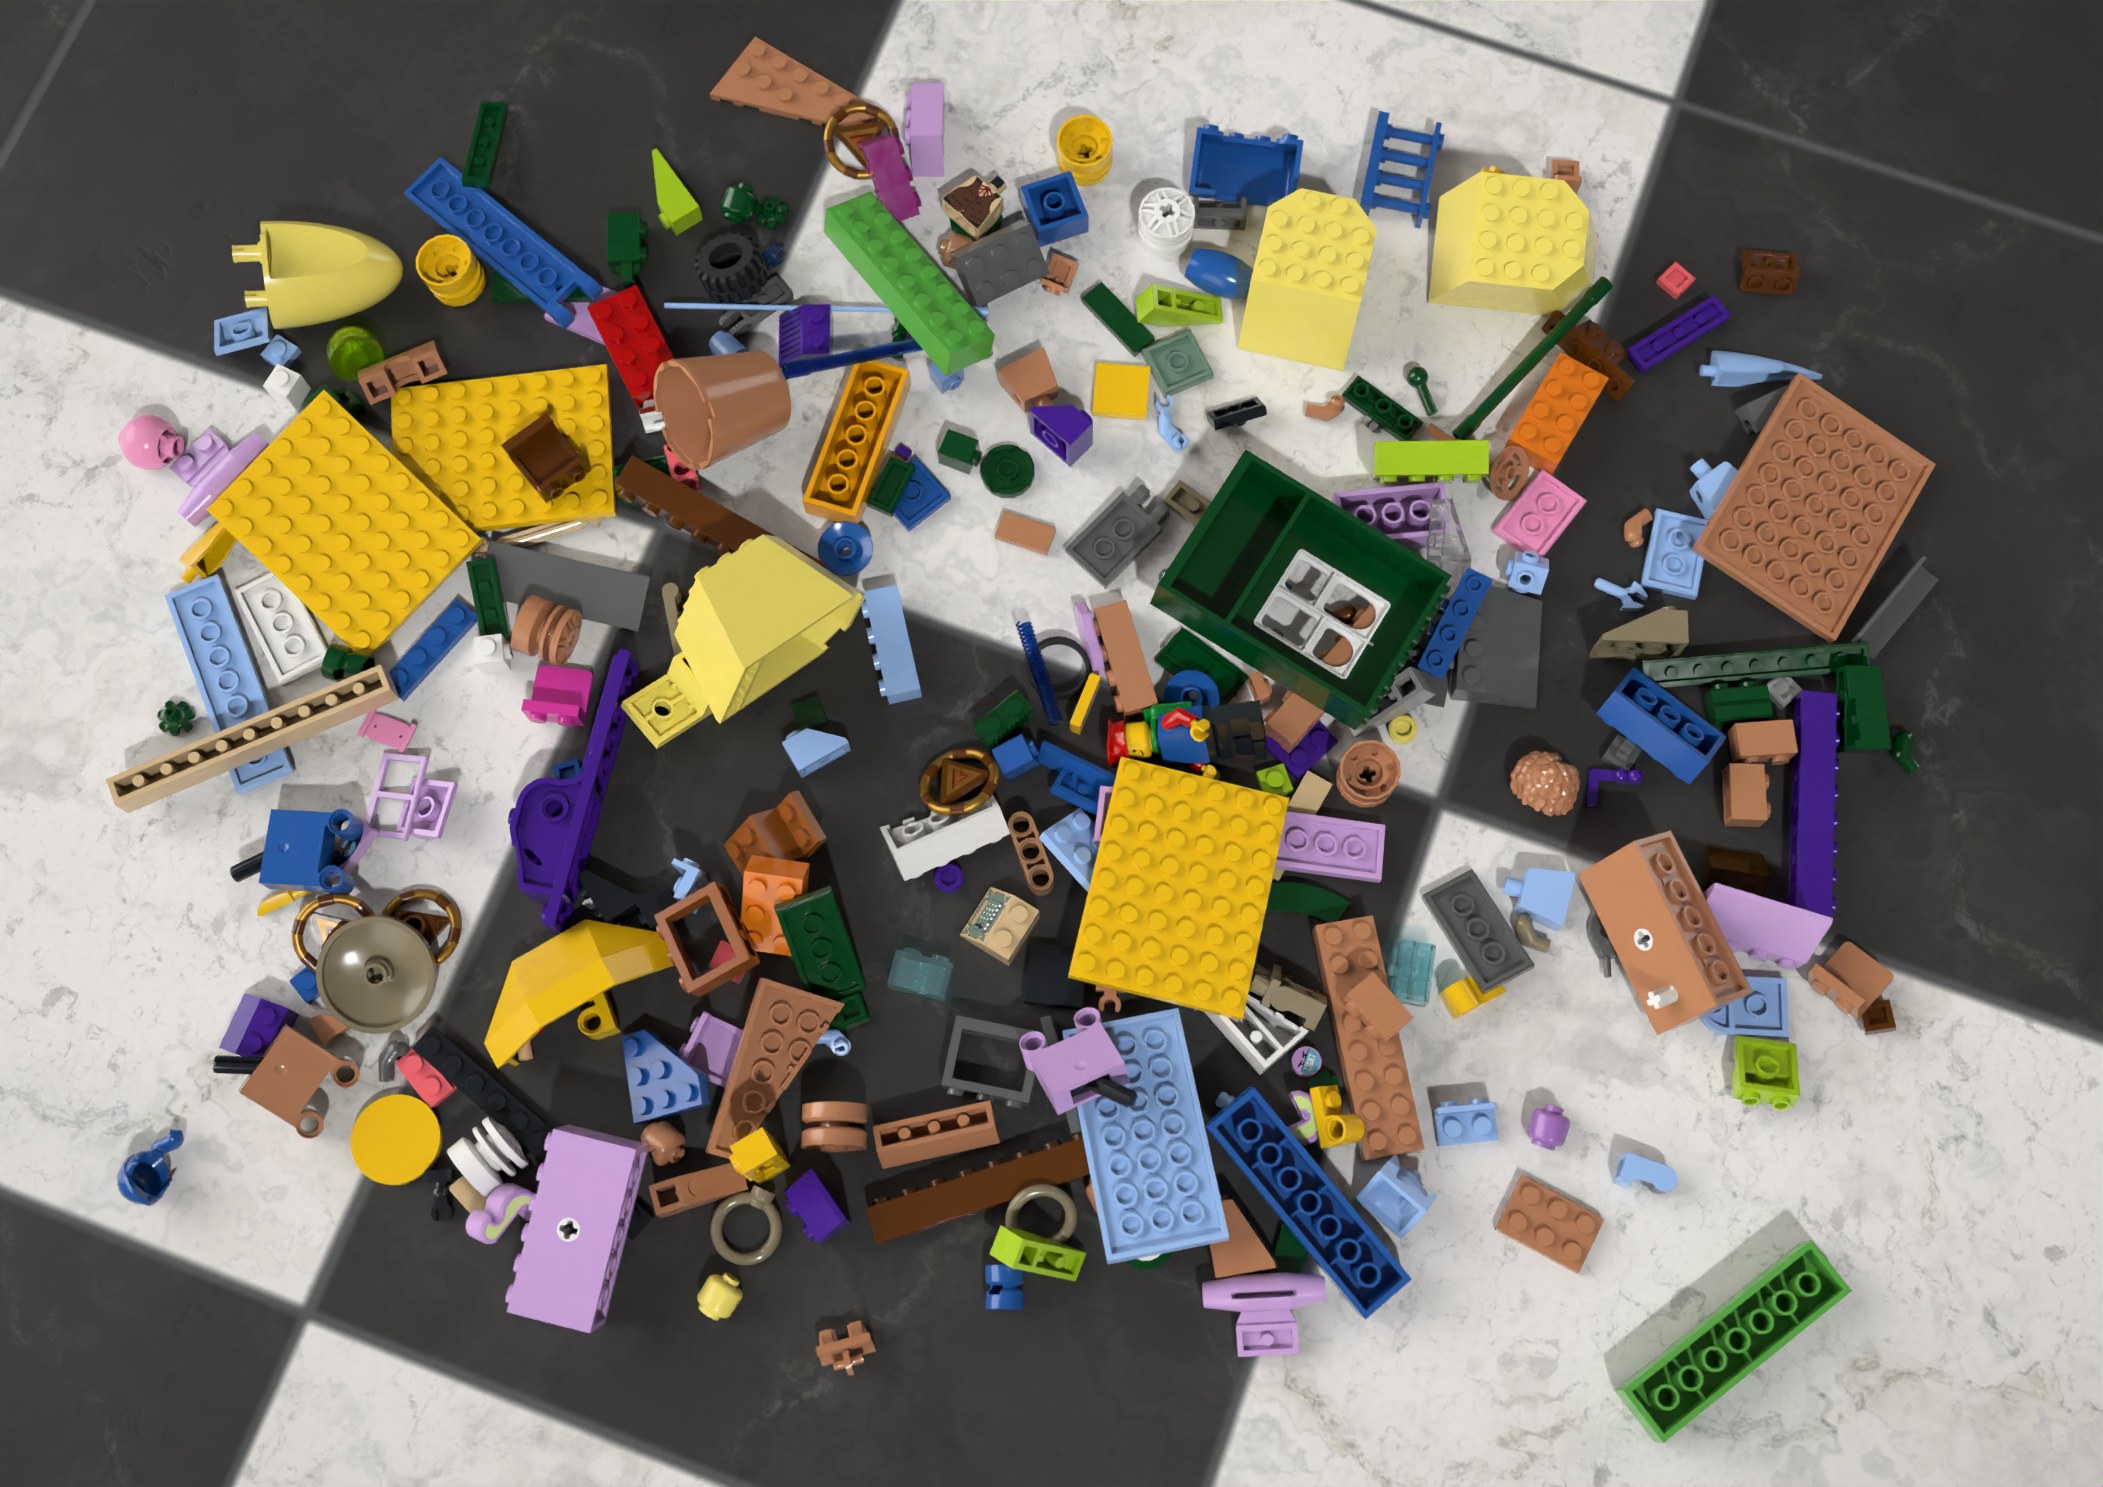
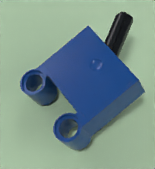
(301, 852)

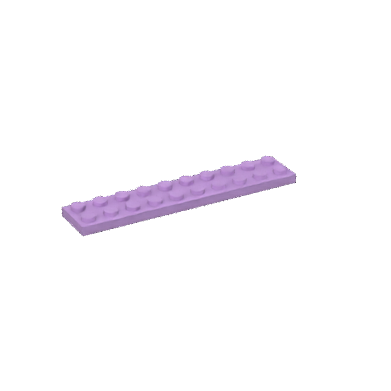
(1311, 844)

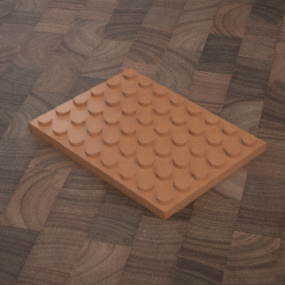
(1814, 508)

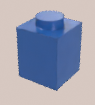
(1016, 756)

